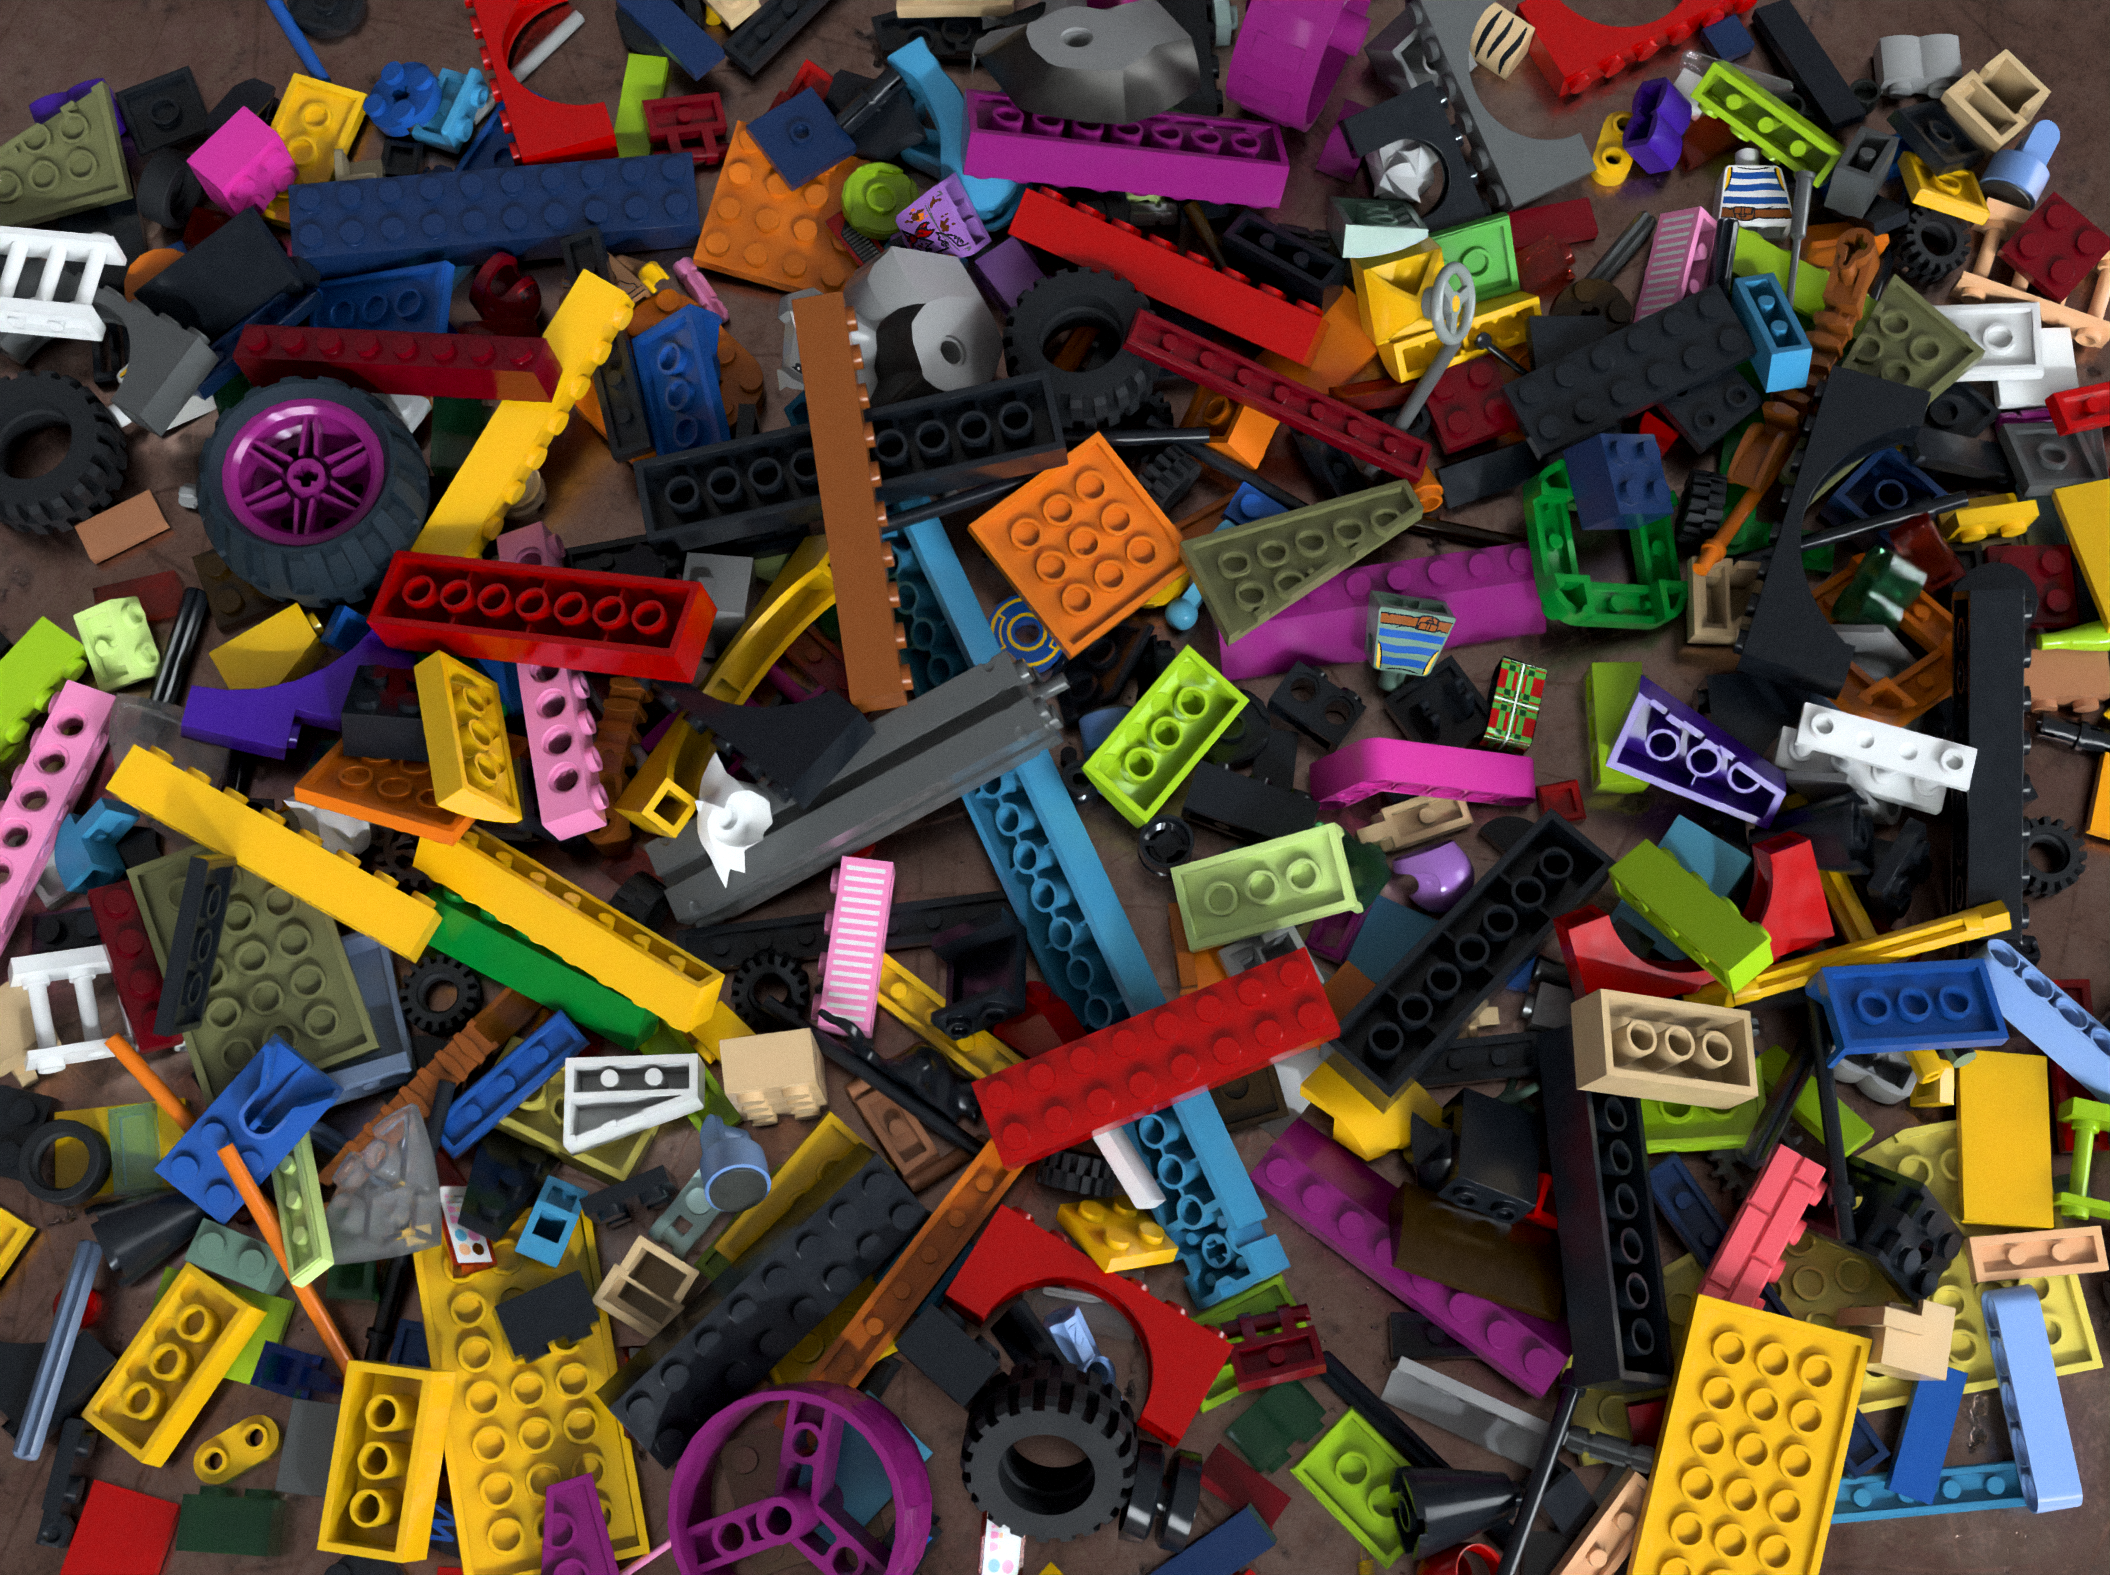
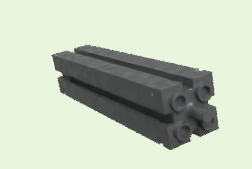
(906, 770)

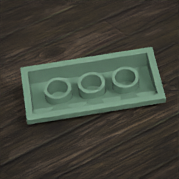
(1373, 226)

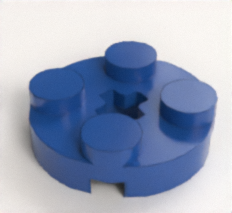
(387, 102)

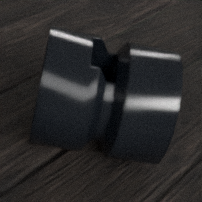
(1163, 845)

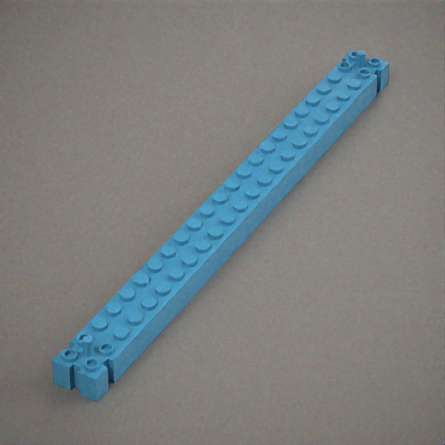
(1079, 926)

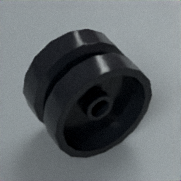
(1166, 1496)

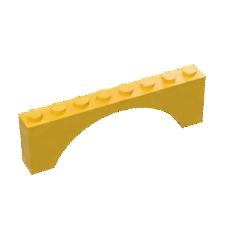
(670, 779)

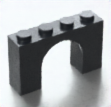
(1422, 118)

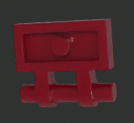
(687, 118)
(1277, 1356)

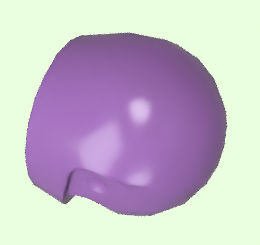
(1442, 875)

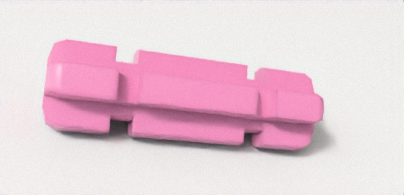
(699, 288)

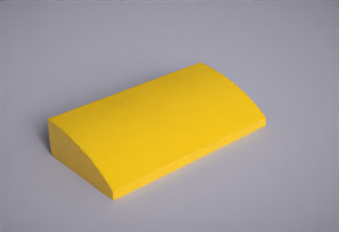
(466, 740)
(173, 1365)

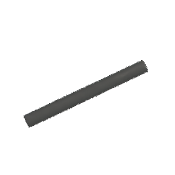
(1418, 397)

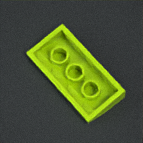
(1163, 736)

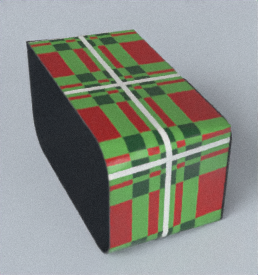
(1515, 704)

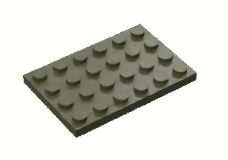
(273, 973)

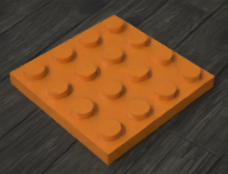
(774, 234)
(1082, 545)
(387, 792)

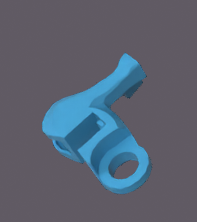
(940, 154)

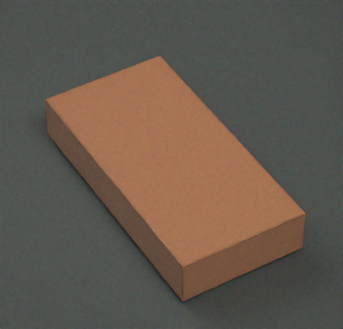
(122, 526)

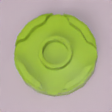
(875, 197)

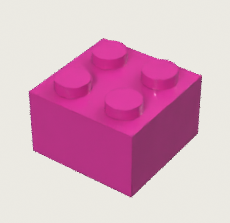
(243, 164)

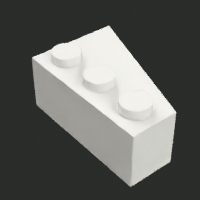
(627, 1095)

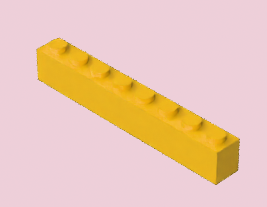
(522, 430)
(275, 852)
(575, 926)

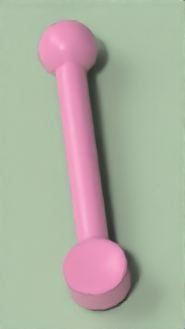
(646, 1558)

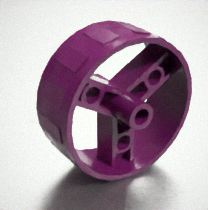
(1294, 56)
(794, 1511)

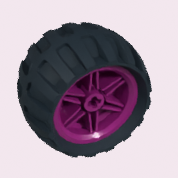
(261, 474)

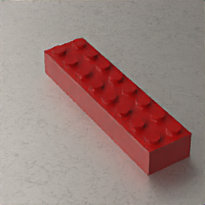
(1175, 280)
(544, 615)
(1156, 1059)

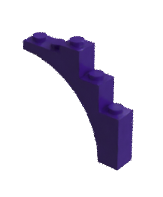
(264, 718)

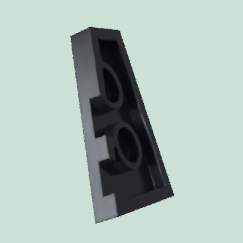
(943, 35)
(503, 1183)

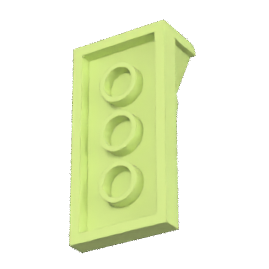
(1264, 887)

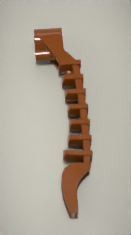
(1844, 300)
(613, 742)
(466, 1052)

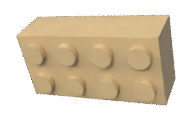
(1663, 1049)
(775, 1076)

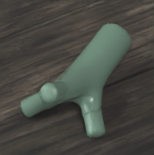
(1515, 1097)

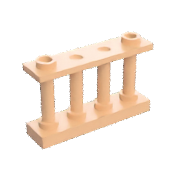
(1976, 288)

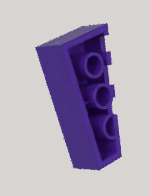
(1692, 757)

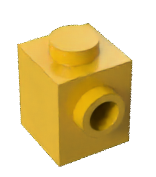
(721, 1026)

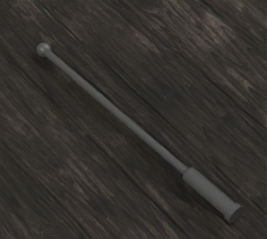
(1798, 228)

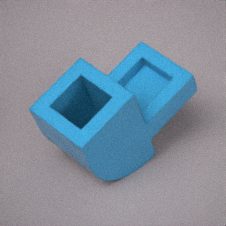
(87, 847)
(551, 1221)

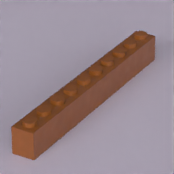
(850, 503)

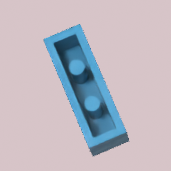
(1774, 330)

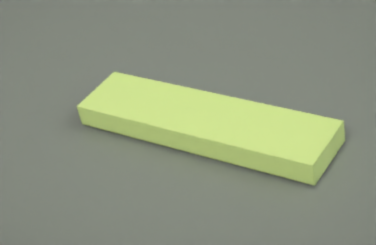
(302, 1214)

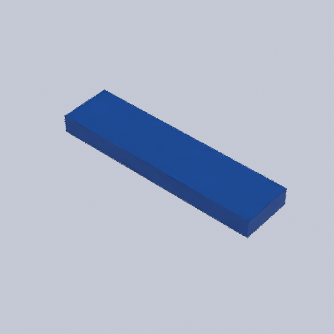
(511, 1082)

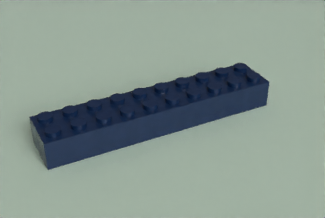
(479, 212)

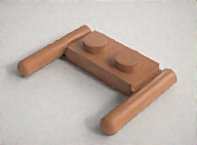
(903, 1137)

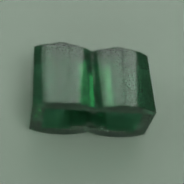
(1879, 591)
(1275, 1424)

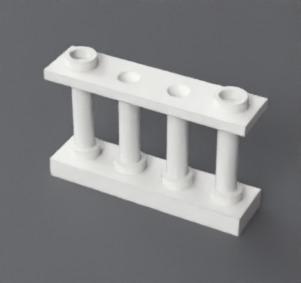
(41, 314)
(1880, 757)
(80, 968)

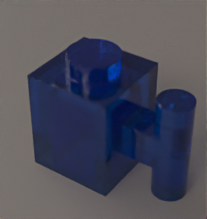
(292, 1372)

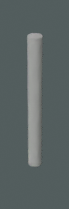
(537, 56)

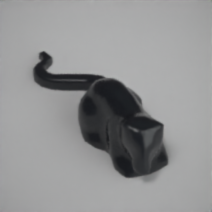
(919, 1070)

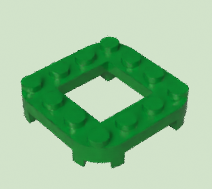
(1573, 596)

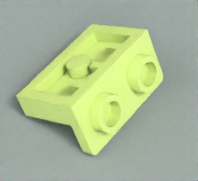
(118, 643)

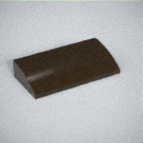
(1475, 1252)

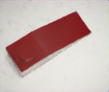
(1044, 1025)

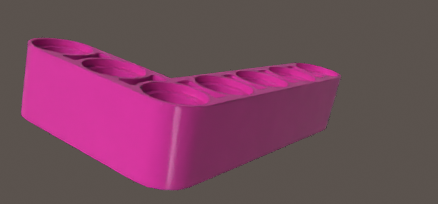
(1420, 770)

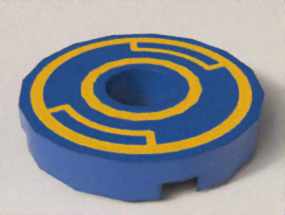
(1005, 622)

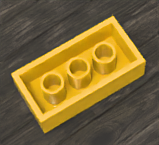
(386, 1461)

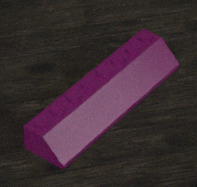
(1159, 155)
(1485, 588)
(1348, 1211)

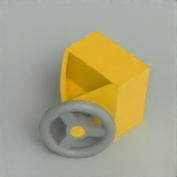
(1411, 294)

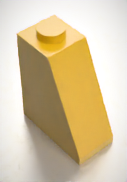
(272, 651)

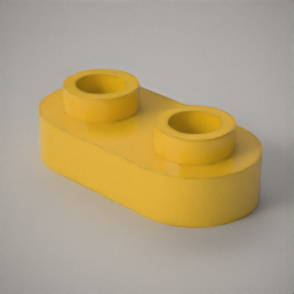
(1610, 146)
(237, 1451)

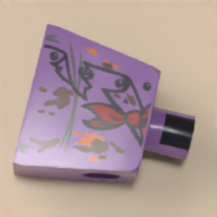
(942, 222)

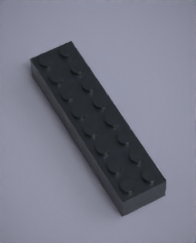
(1989, 716)
(1466, 960)
(1605, 1229)
(763, 1304)

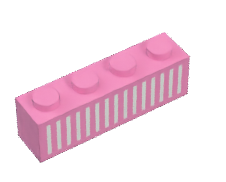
(1677, 260)
(856, 943)

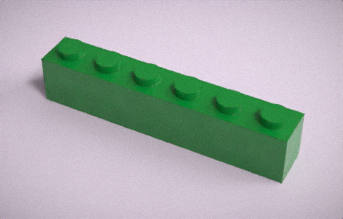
(535, 971)

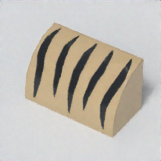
(1500, 40)

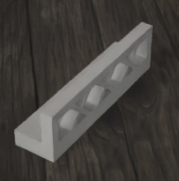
(1465, 1412)

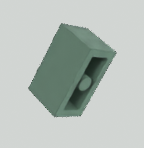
(236, 1257)

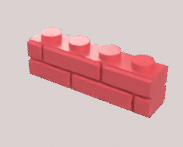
(1763, 1228)

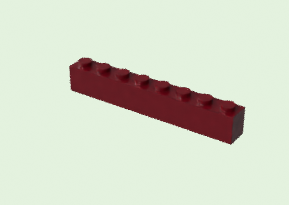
(403, 361)

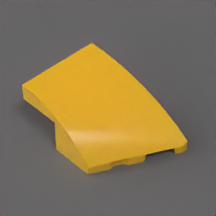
(1359, 1123)

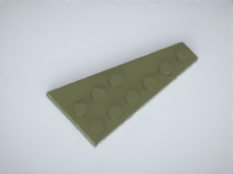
(64, 164)
(1907, 345)
(1273, 562)

